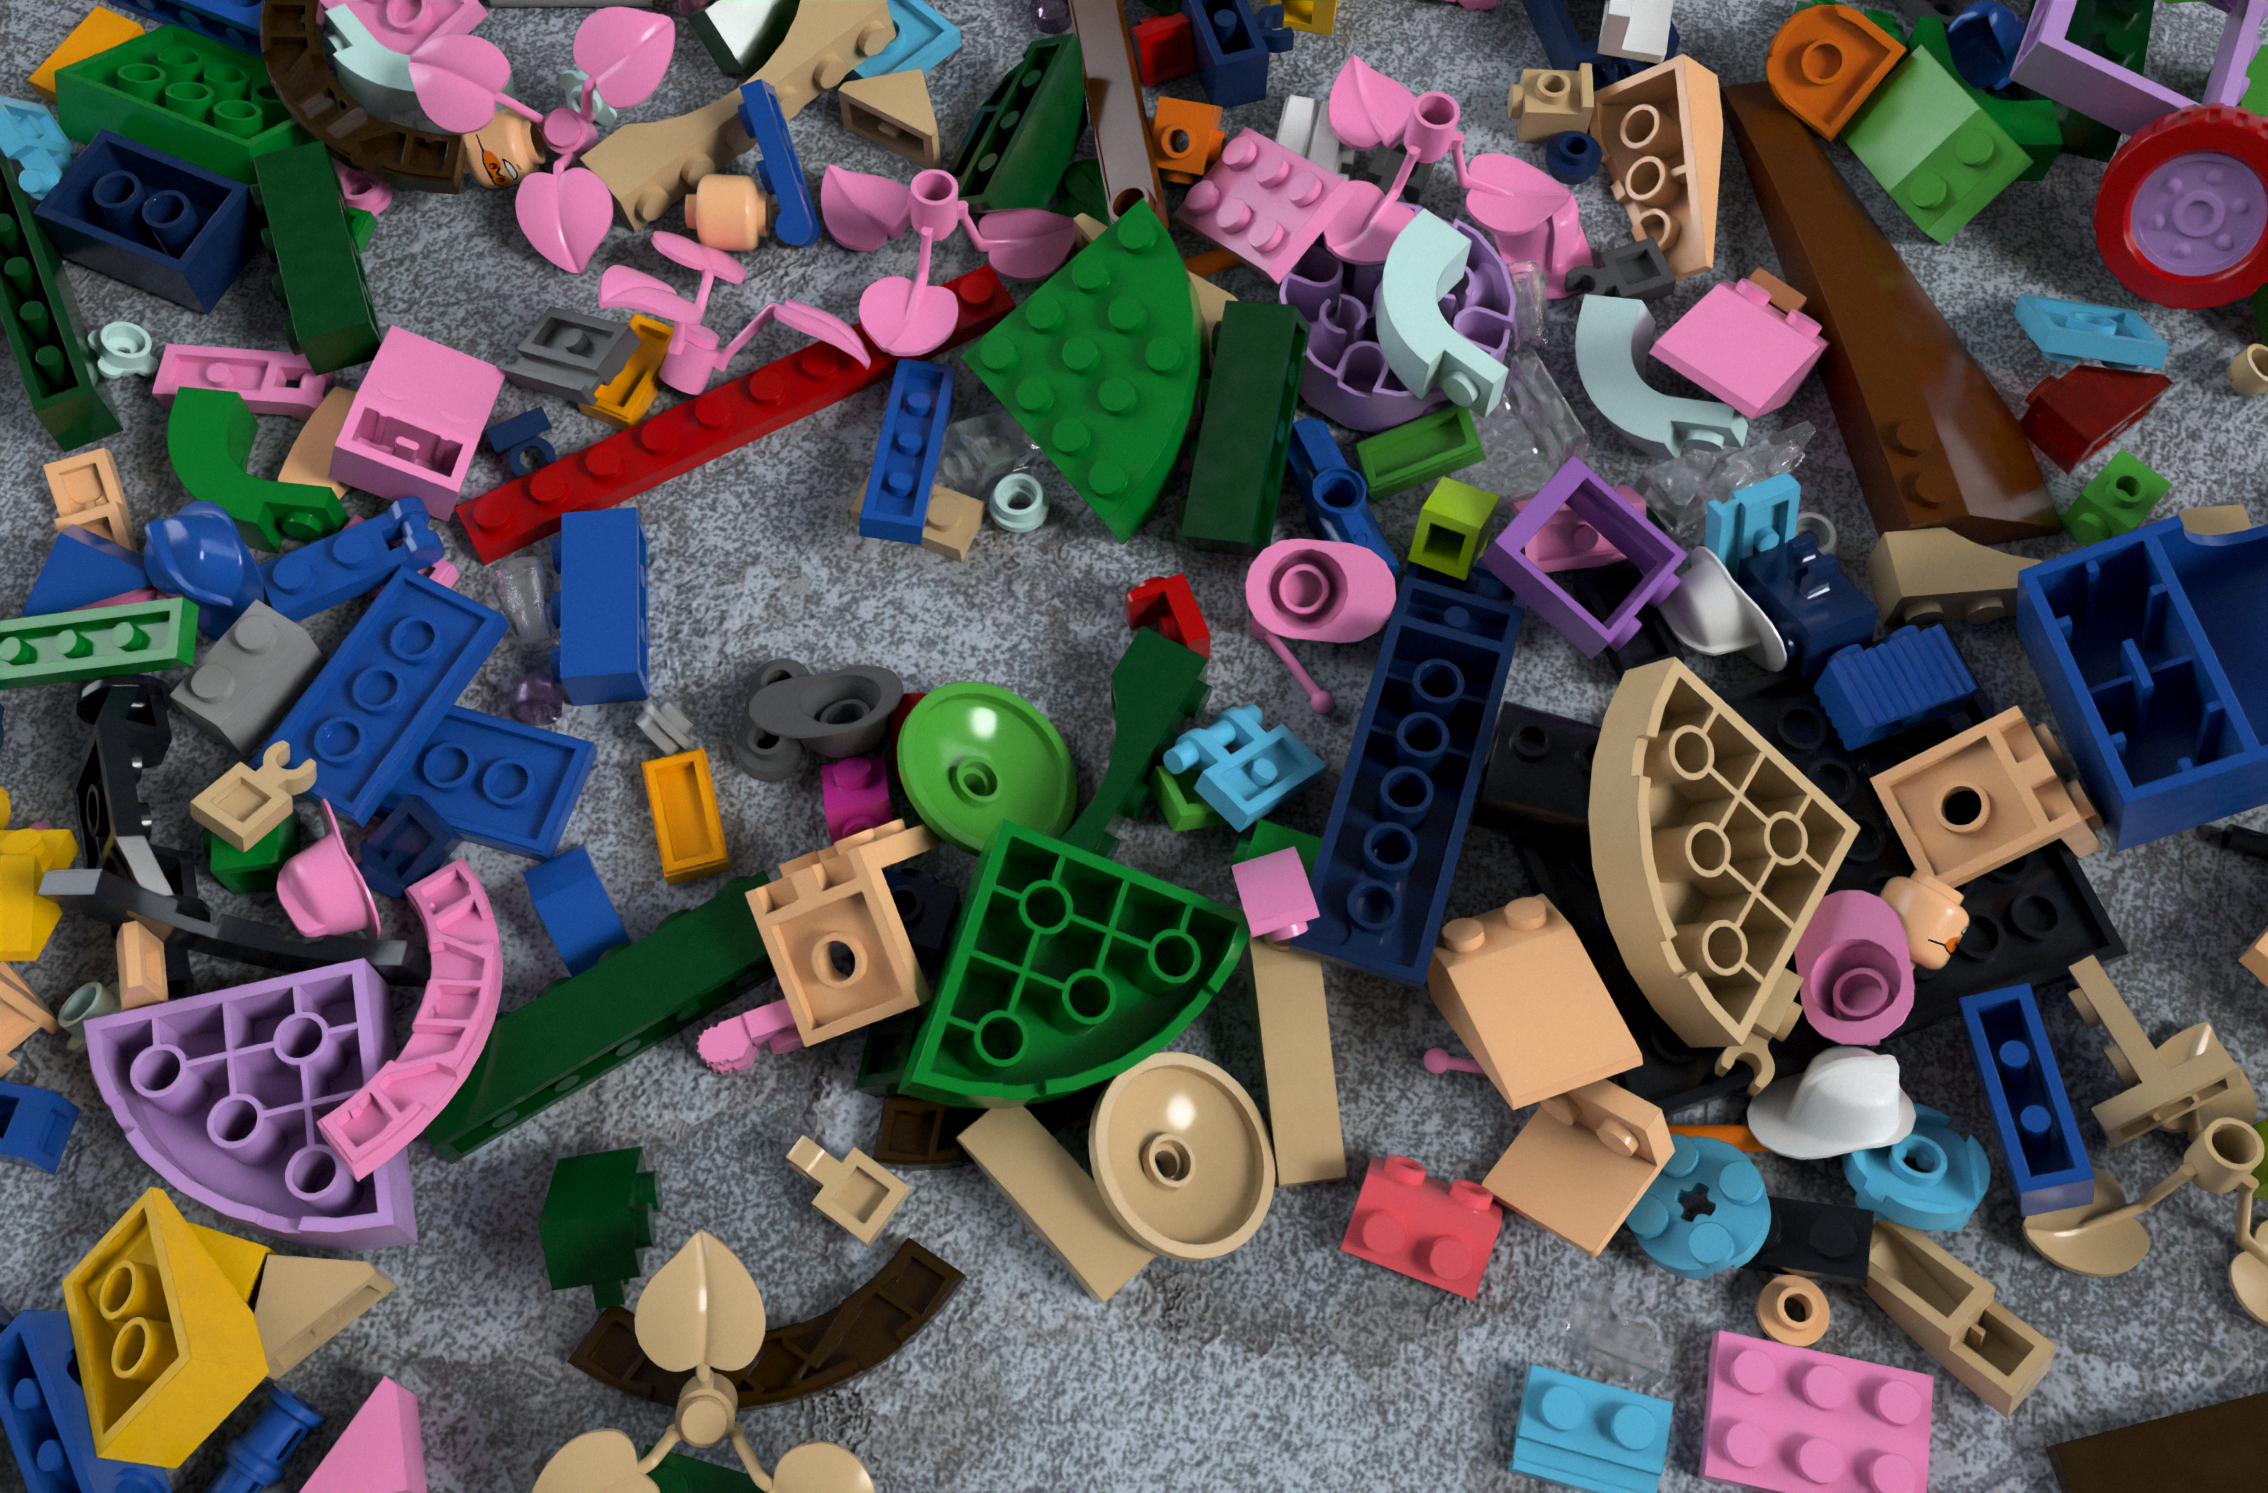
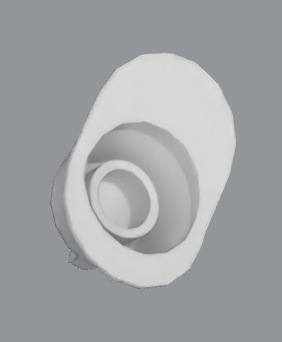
(1718, 617)
(1836, 1107)

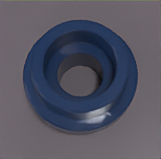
(1573, 157)

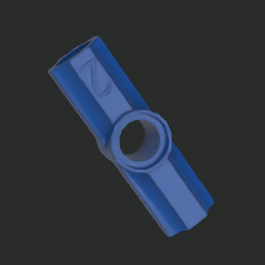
(1326, 478)

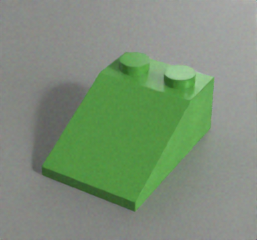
(1933, 146)

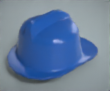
(205, 562)

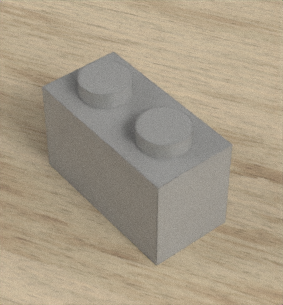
(249, 678)

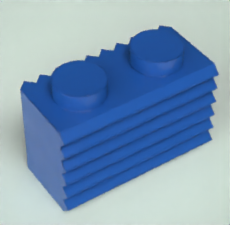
(1894, 686)

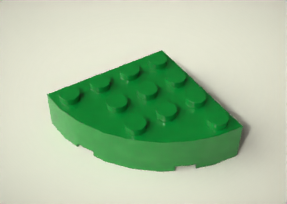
(1107, 368)
(1064, 975)

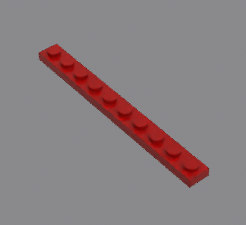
(705, 428)

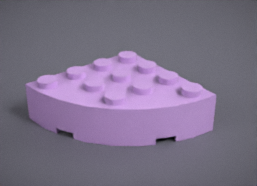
(230, 1097)

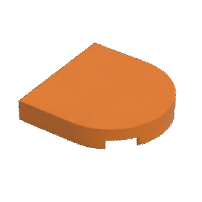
(1828, 65)

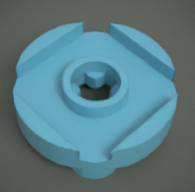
(1919, 1200)
(1709, 1242)

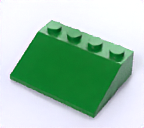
(179, 98)

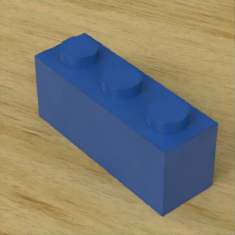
(601, 607)
(2026, 1101)

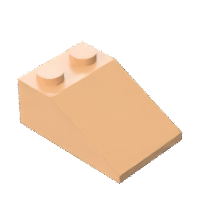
(1528, 1001)

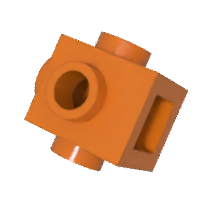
(1205, 139)

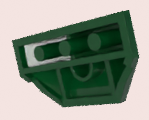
(2117, 33)
(1024, 131)

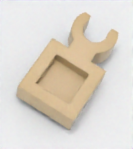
(252, 803)

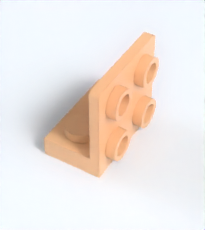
(1583, 1163)

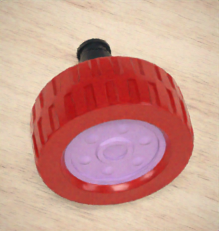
(2188, 208)

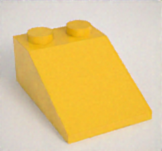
(159, 1337)

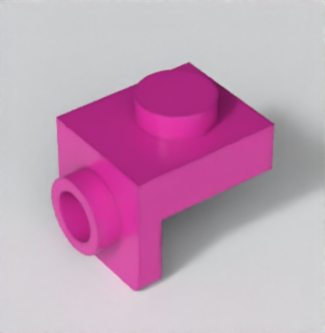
(856, 796)

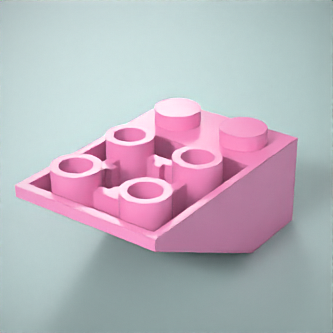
(416, 422)

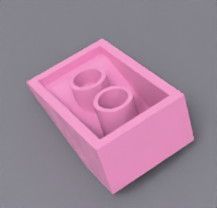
(1743, 348)

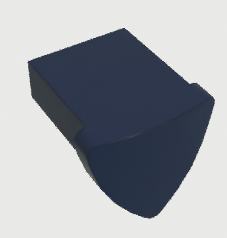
(405, 848)

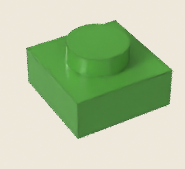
(1180, 802)

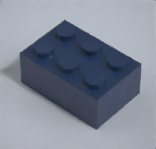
(153, 220)

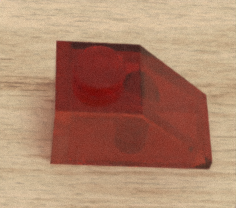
(2088, 411)

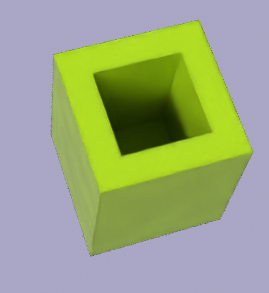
(1453, 528)

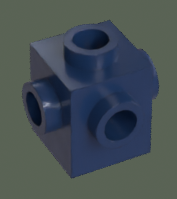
(926, 912)

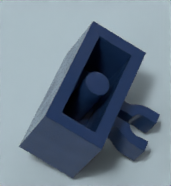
(1235, 48)
(1808, 602)

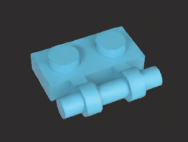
(38, 142)
(1256, 777)

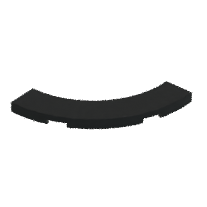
(118, 901)

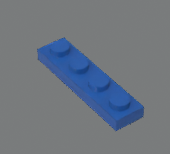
(908, 452)

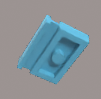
(1753, 520)
(1589, 1434)

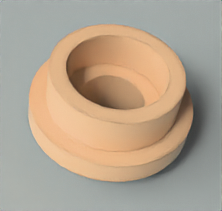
(1775, 1320)

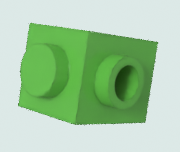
(2114, 500)

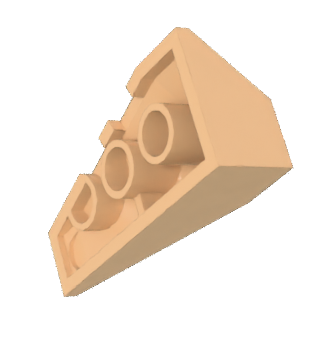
(1664, 157)

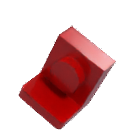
(1173, 607)

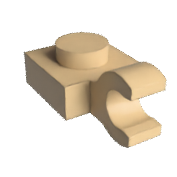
(1774, 1021)
(854, 1193)

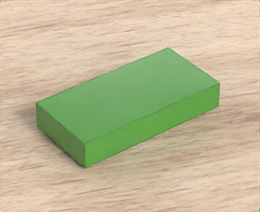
(1419, 451)

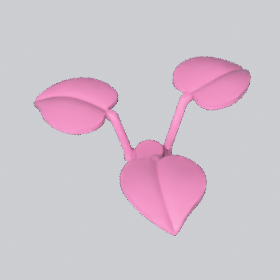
(626, 60)
(1374, 109)
(915, 317)
(693, 347)

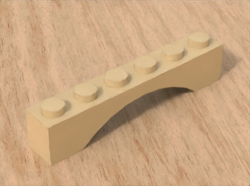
(665, 159)
(1946, 577)

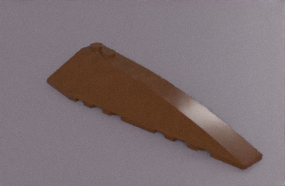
(1905, 391)

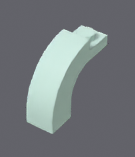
(372, 71)
(1411, 330)
(1611, 361)

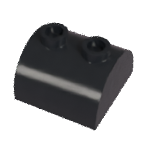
(1539, 778)

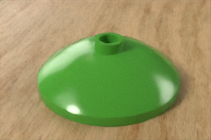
(996, 748)

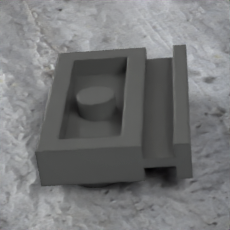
(572, 355)

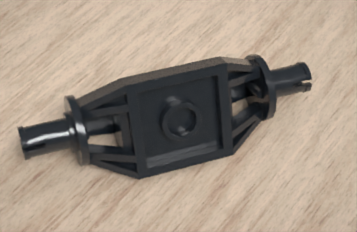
(112, 824)

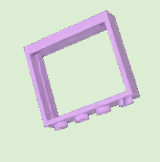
(2115, 93)

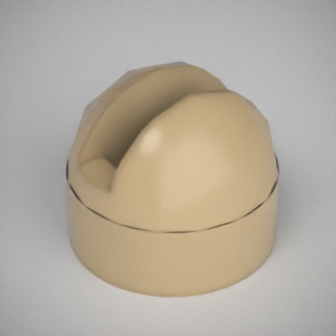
(2250, 371)

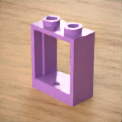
(1615, 521)

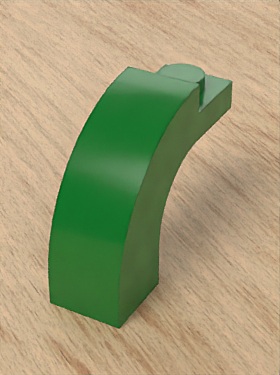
(2028, 123)
(210, 451)

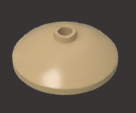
(1210, 1151)

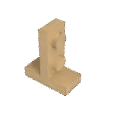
(2161, 1091)

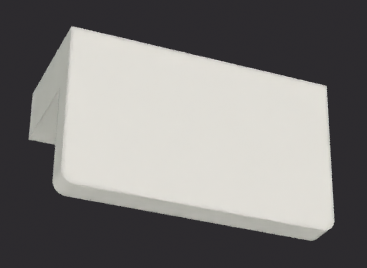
(1636, 29)

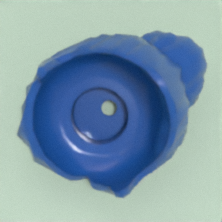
(1986, 43)

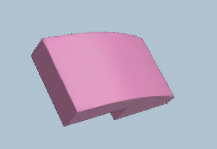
(1275, 894)

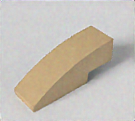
(1054, 1199)
(1955, 1317)

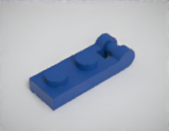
(780, 168)
(351, 561)

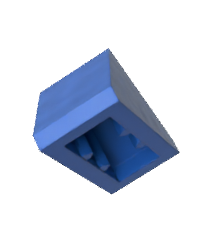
(84, 571)
(575, 908)

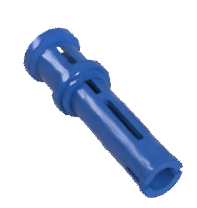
(267, 1444)

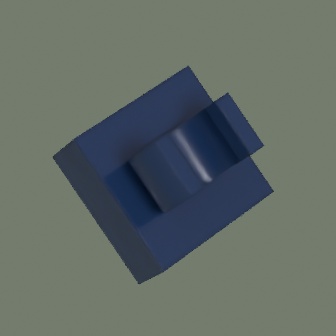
(521, 434)

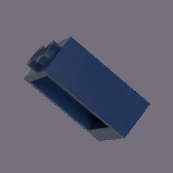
(1568, 51)

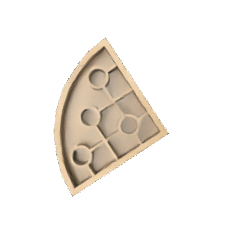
(1704, 851)

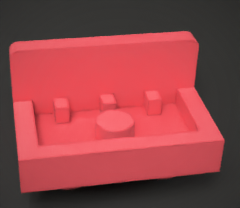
(1424, 1225)

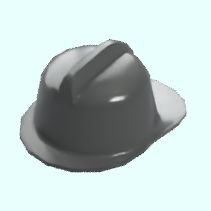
(831, 712)

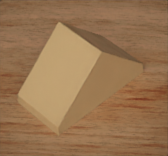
(894, 114)
(311, 1301)

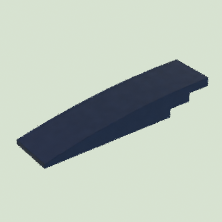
(1412, 774)

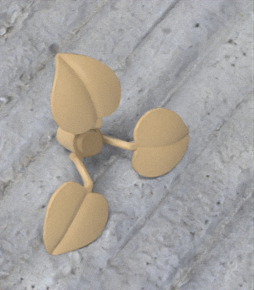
(2224, 1150)
(702, 1315)

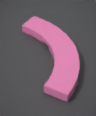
(447, 1030)

